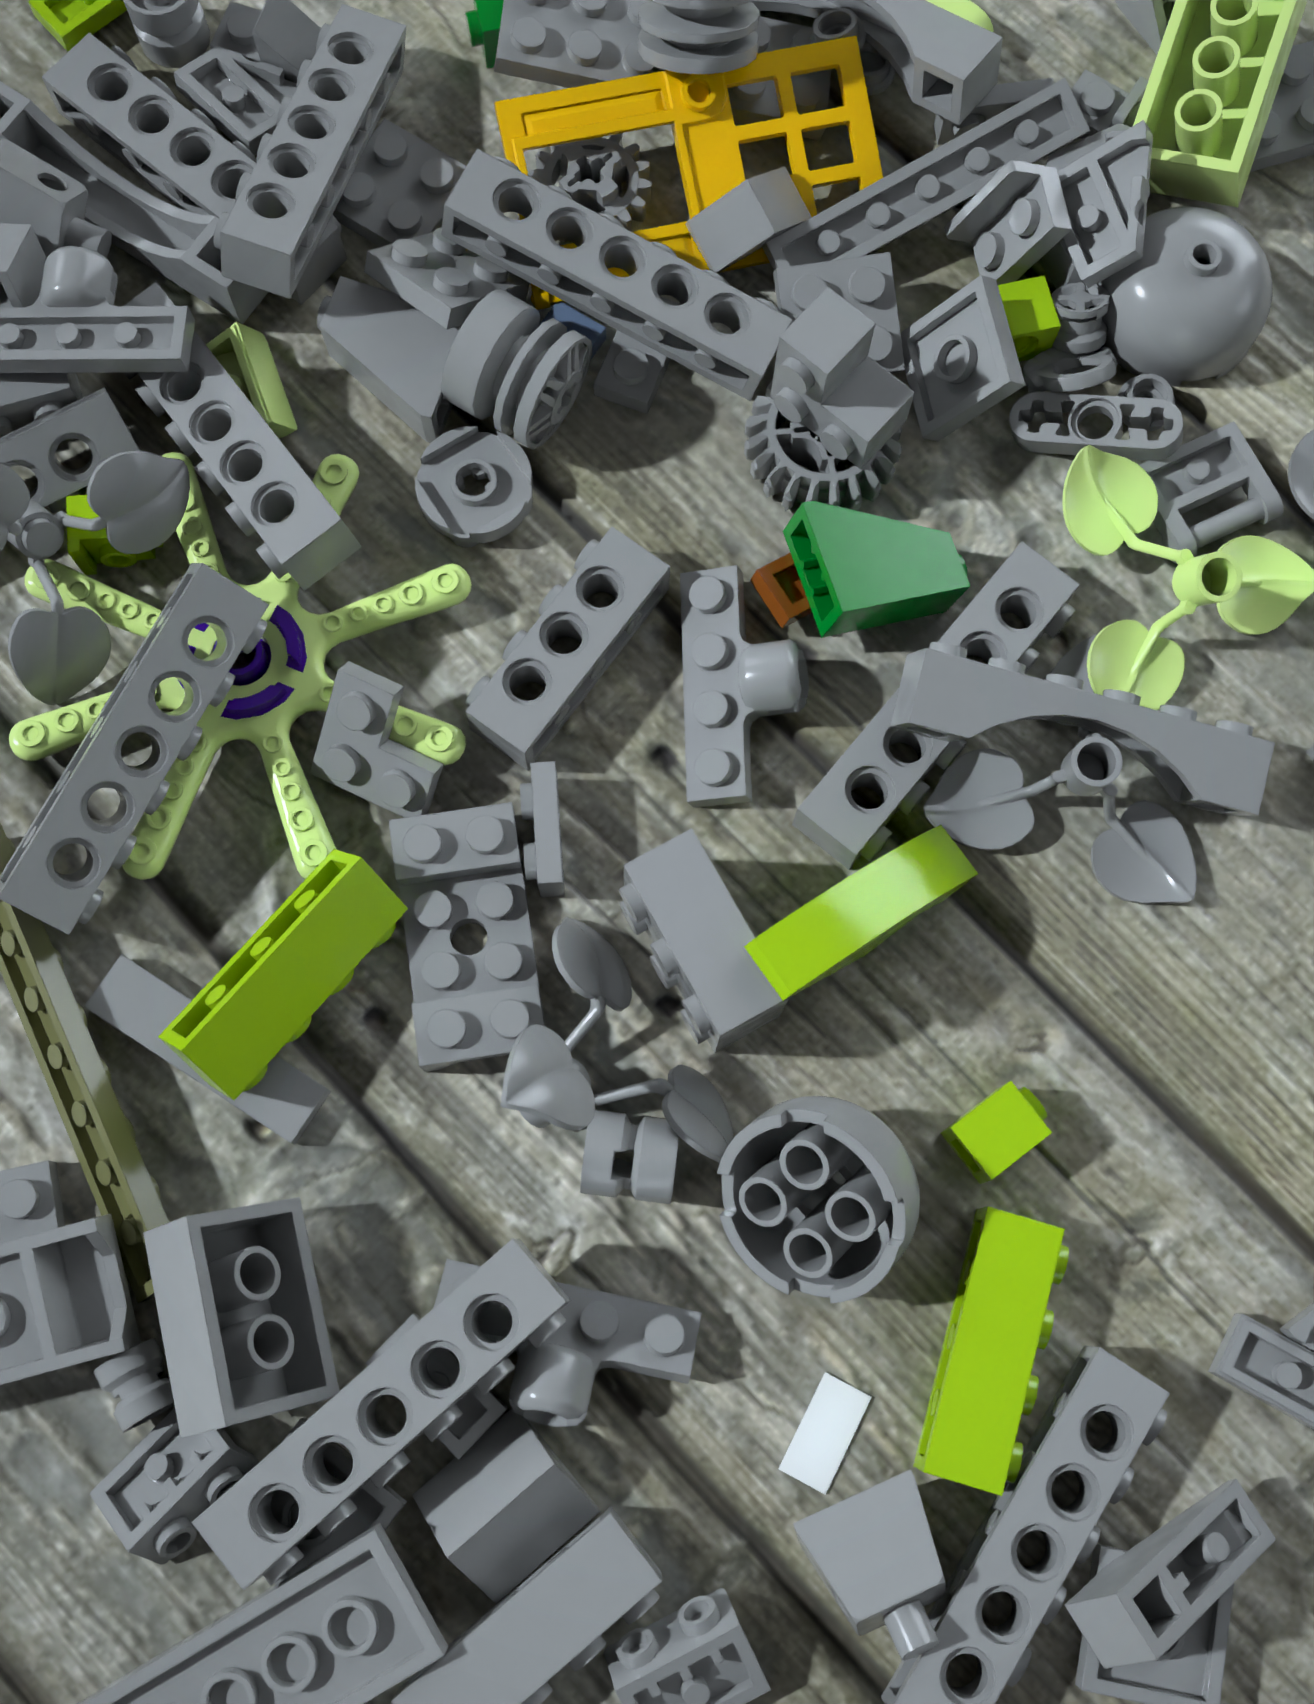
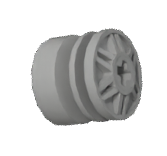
(698, 35)
(515, 368)

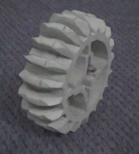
(779, 453)

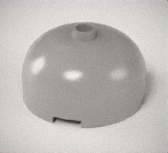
(1190, 298)
(819, 1197)

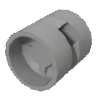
(170, 30)
(653, 1163)

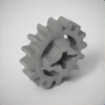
(595, 175)

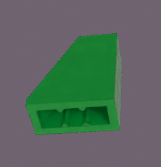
(871, 568)

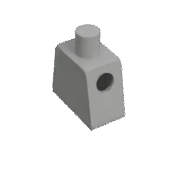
(48, 201)
(879, 1561)

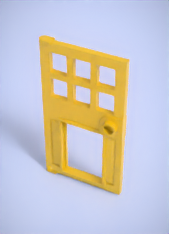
(703, 131)

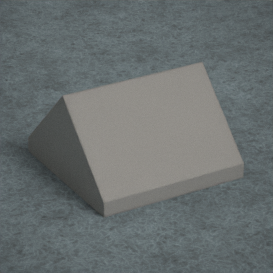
(504, 1506)

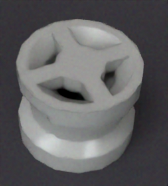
(1081, 317)

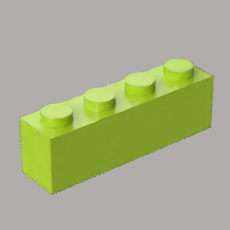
(284, 974)
(991, 1351)

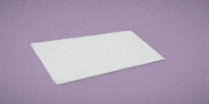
(825, 1433)

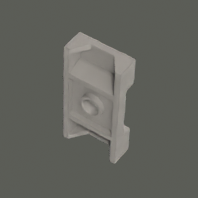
(452, 874)
(63, 1299)

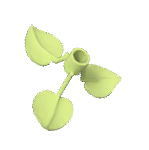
(1248, 577)

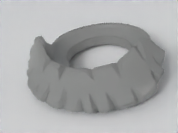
(1051, 369)

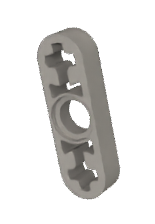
(1141, 414)

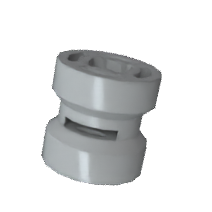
(137, 1382)

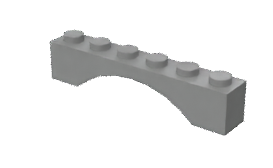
(937, 54)
(147, 228)
(1194, 761)

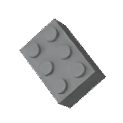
(698, 941)
(240, 1315)

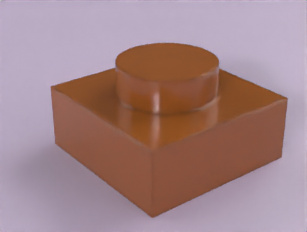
(782, 590)

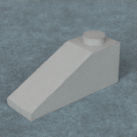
(1170, 1578)

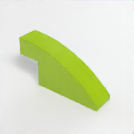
(860, 912)

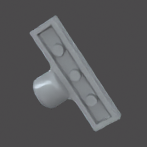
(81, 330)
(728, 685)
(600, 1332)

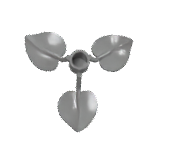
(140, 506)
(987, 809)
(557, 1090)

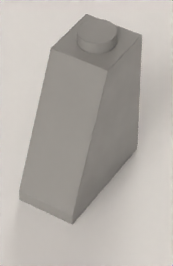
(390, 351)

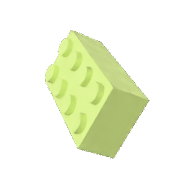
(1215, 93)

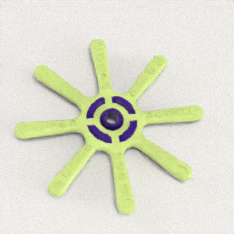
(266, 694)

